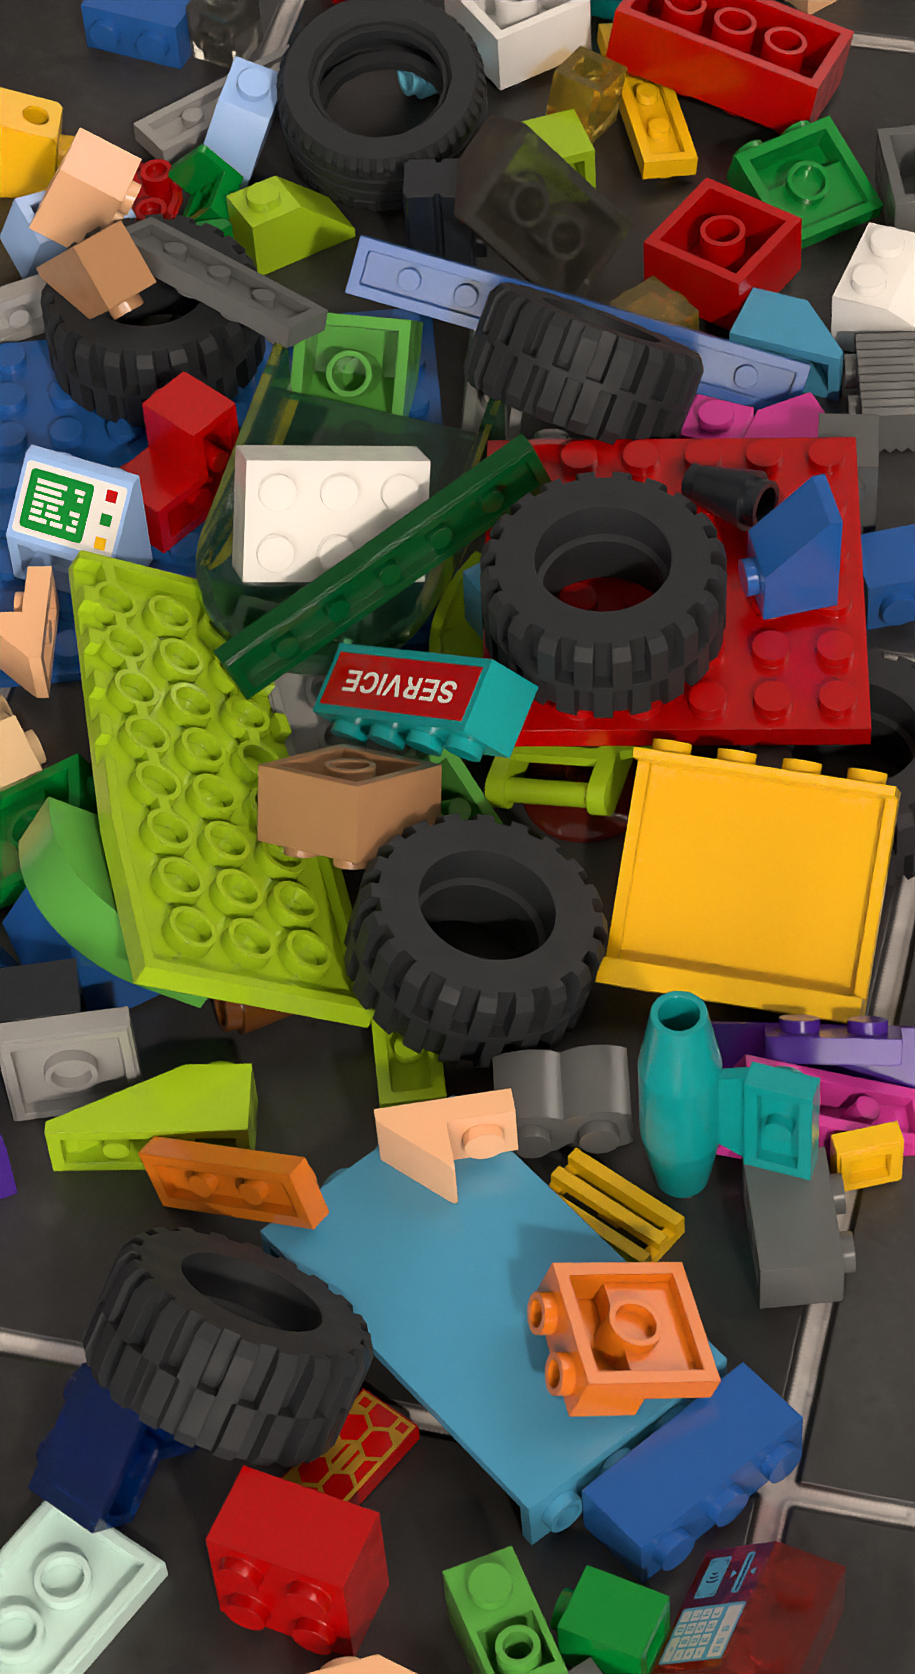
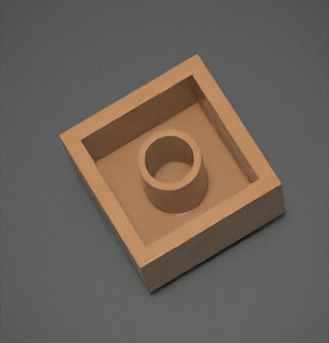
(344, 802)

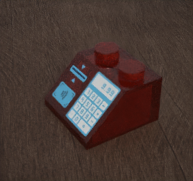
(756, 1613)

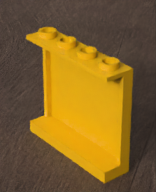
(751, 882)

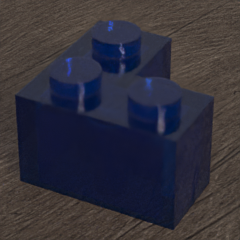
(99, 1457)

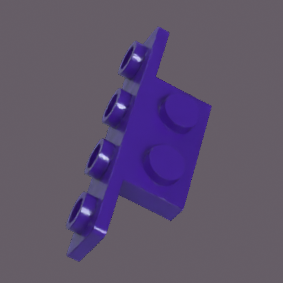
(859, 1049)

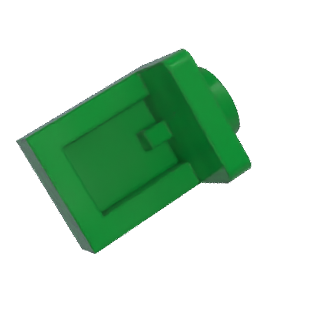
(207, 181)

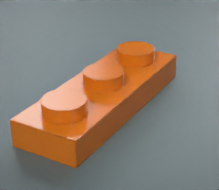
(234, 1182)

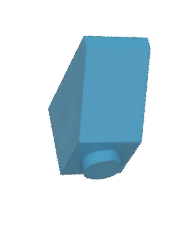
(793, 330)

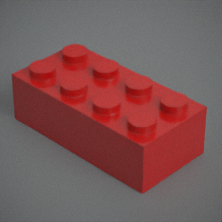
(735, 55)

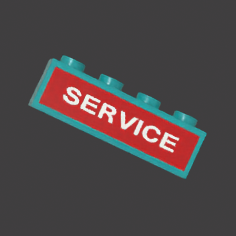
(424, 701)

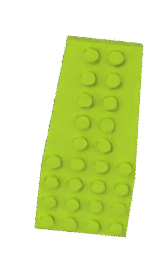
(179, 806)

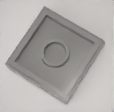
(67, 1061)

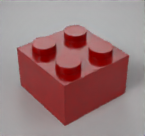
(723, 247)
(298, 1562)

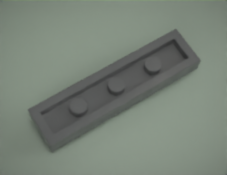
(226, 284)

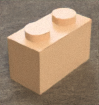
(87, 190)

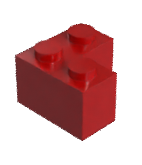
(187, 453)

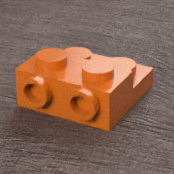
(621, 1336)

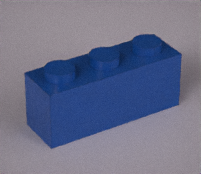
(693, 1473)

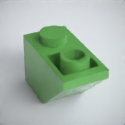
(499, 1617)

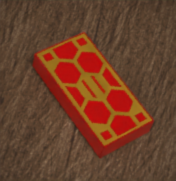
(364, 1452)

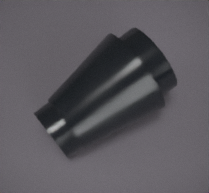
(731, 494)

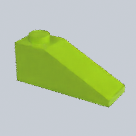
(190, 1103)

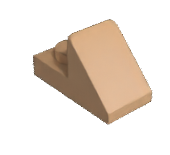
(31, 632)
(431, 1134)

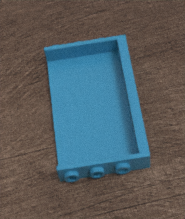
(450, 1319)

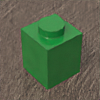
(612, 1623)

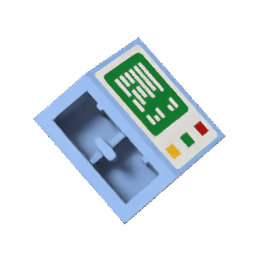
(73, 507)

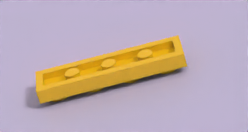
(653, 124)

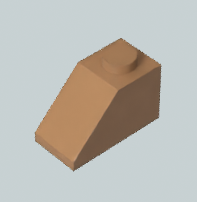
(100, 273)

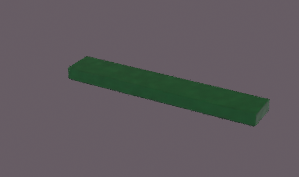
(382, 567)

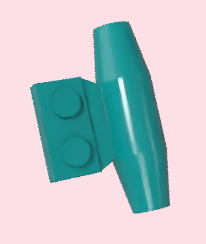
(696, 1104)

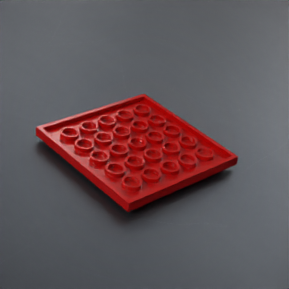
(774, 677)

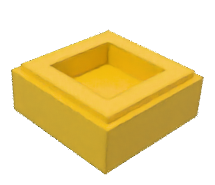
(868, 1155)

